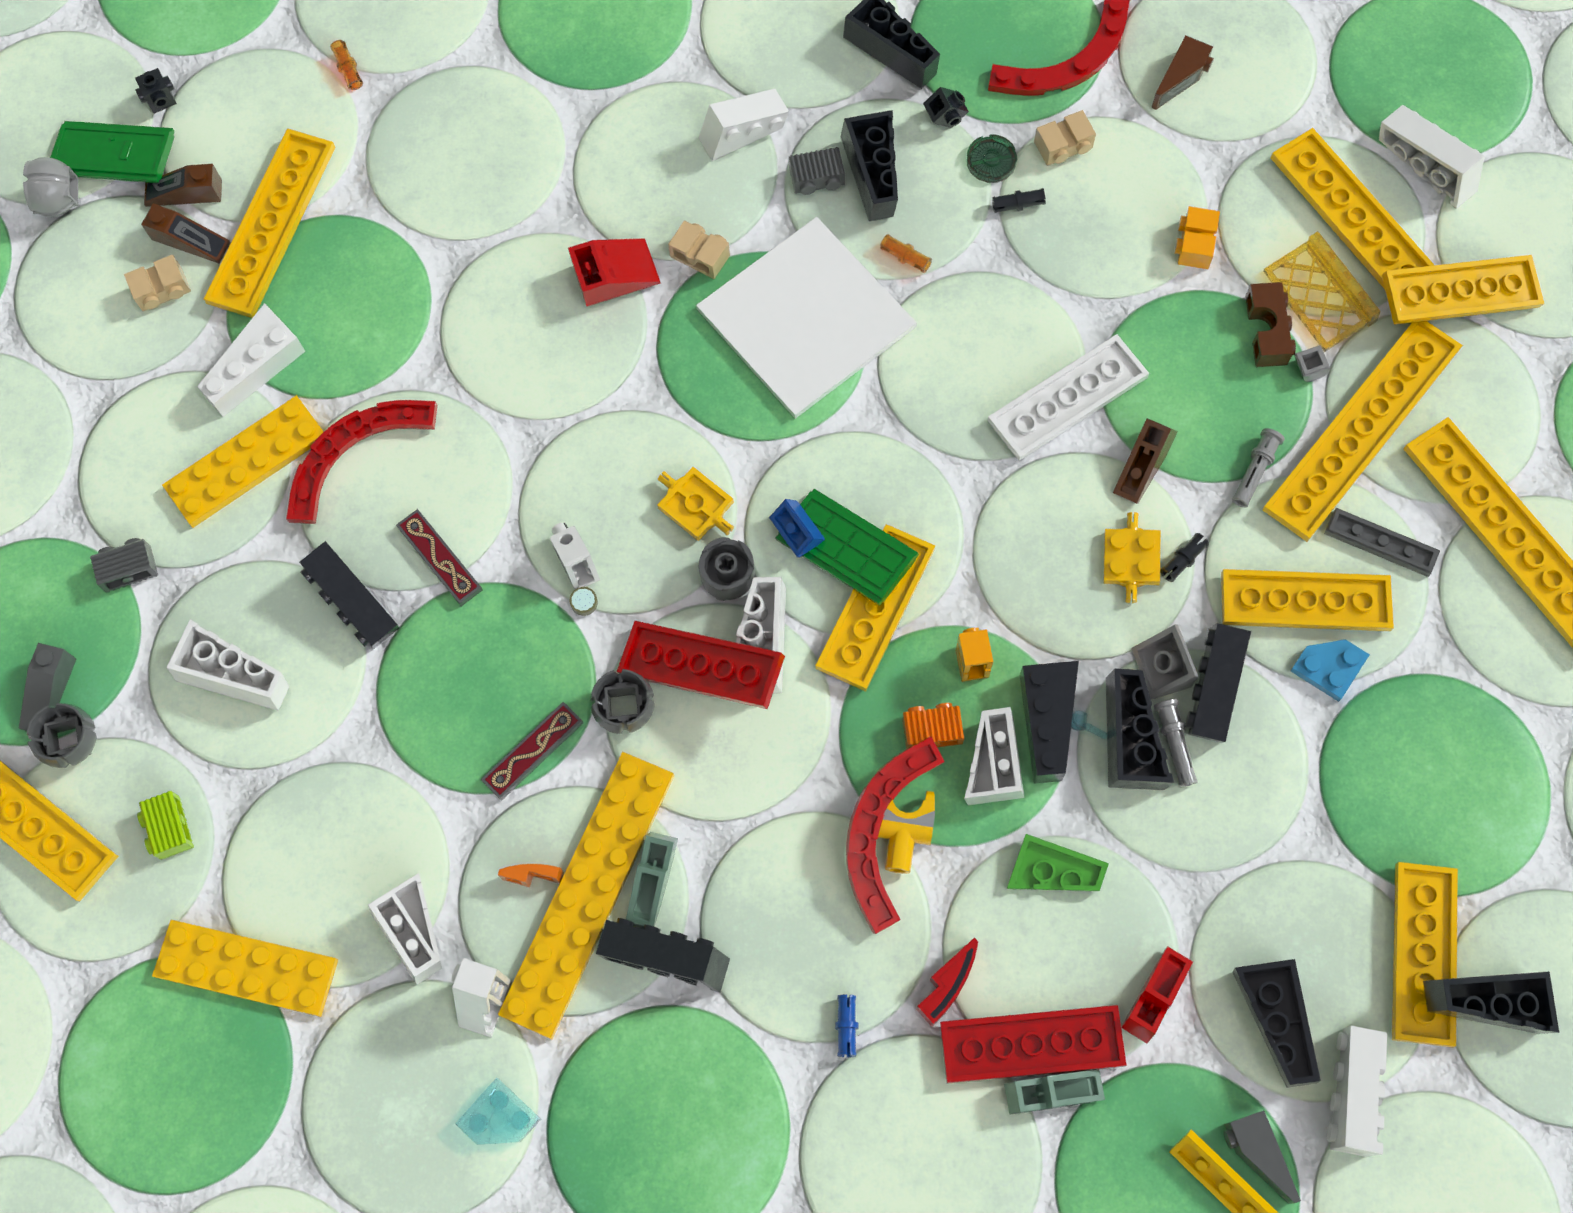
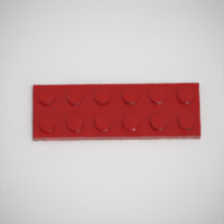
(702, 664)
(1032, 1044)

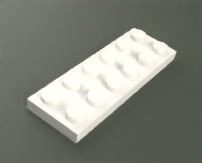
(1068, 397)

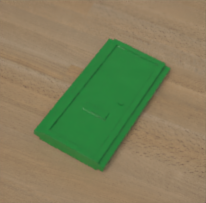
(114, 150)
(855, 549)

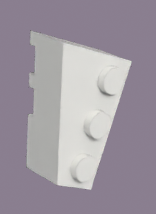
(741, 122)
(995, 764)
(408, 927)
(478, 996)

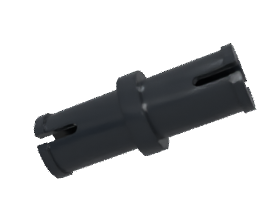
(1018, 200)
(1184, 557)

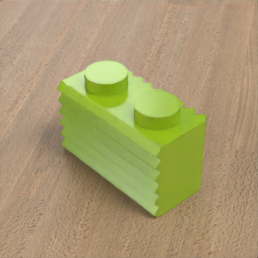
(164, 825)

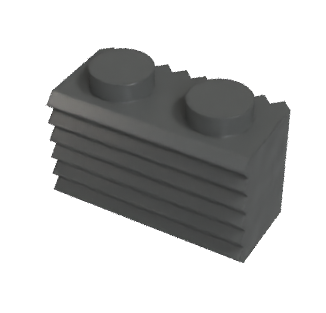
(816, 171)
(124, 564)

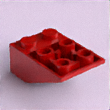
(612, 268)

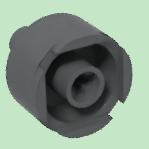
(737, 558)

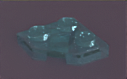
(498, 1117)

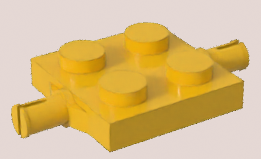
(695, 503)
(1132, 557)

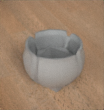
(50, 186)

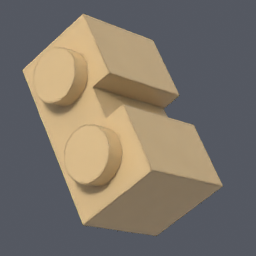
(1065, 139)
(698, 249)
(158, 283)

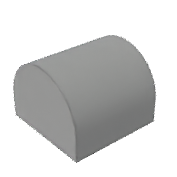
(1312, 363)

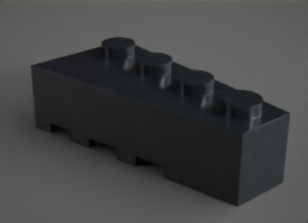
(891, 40)
(872, 159)
(349, 596)
(1218, 682)
(663, 953)
(1506, 1001)

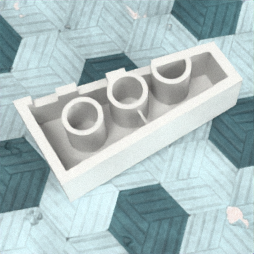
(1433, 153)
(250, 361)
(765, 618)
(223, 668)
(1358, 1092)

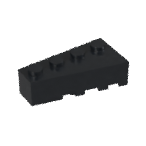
(1048, 710)
(1132, 735)
(1281, 1016)

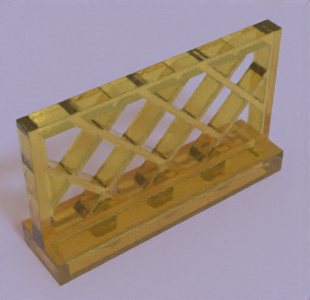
(1343, 284)

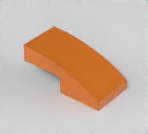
(524, 873)

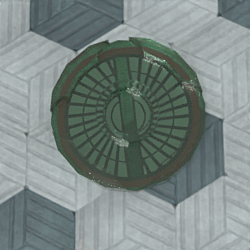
(991, 158)

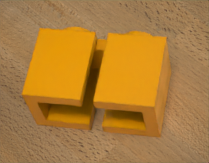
(1198, 237)
(974, 654)

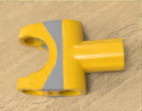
(904, 831)

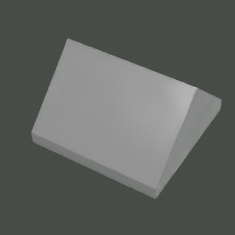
(1165, 663)

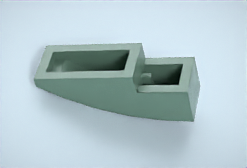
(651, 878)
(1054, 1091)

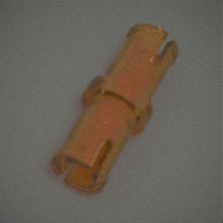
(346, 65)
(905, 253)

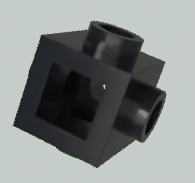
(155, 90)
(946, 107)

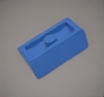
(796, 527)

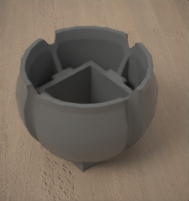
(618, 685)
(44, 732)

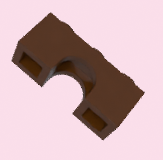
(1269, 304)

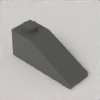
(45, 680)
(1258, 1148)

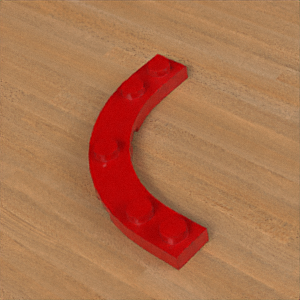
(1072, 71)
(343, 435)
(866, 824)

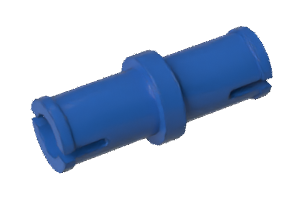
(846, 1026)

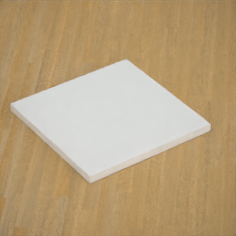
(806, 317)

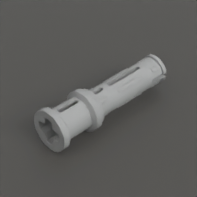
(1261, 458)
(1173, 730)

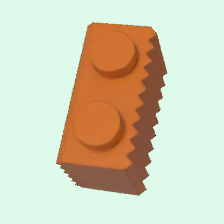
(941, 723)

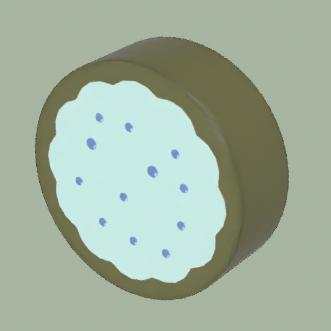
(583, 601)

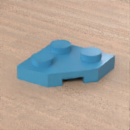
(1330, 666)

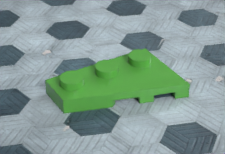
(1054, 867)

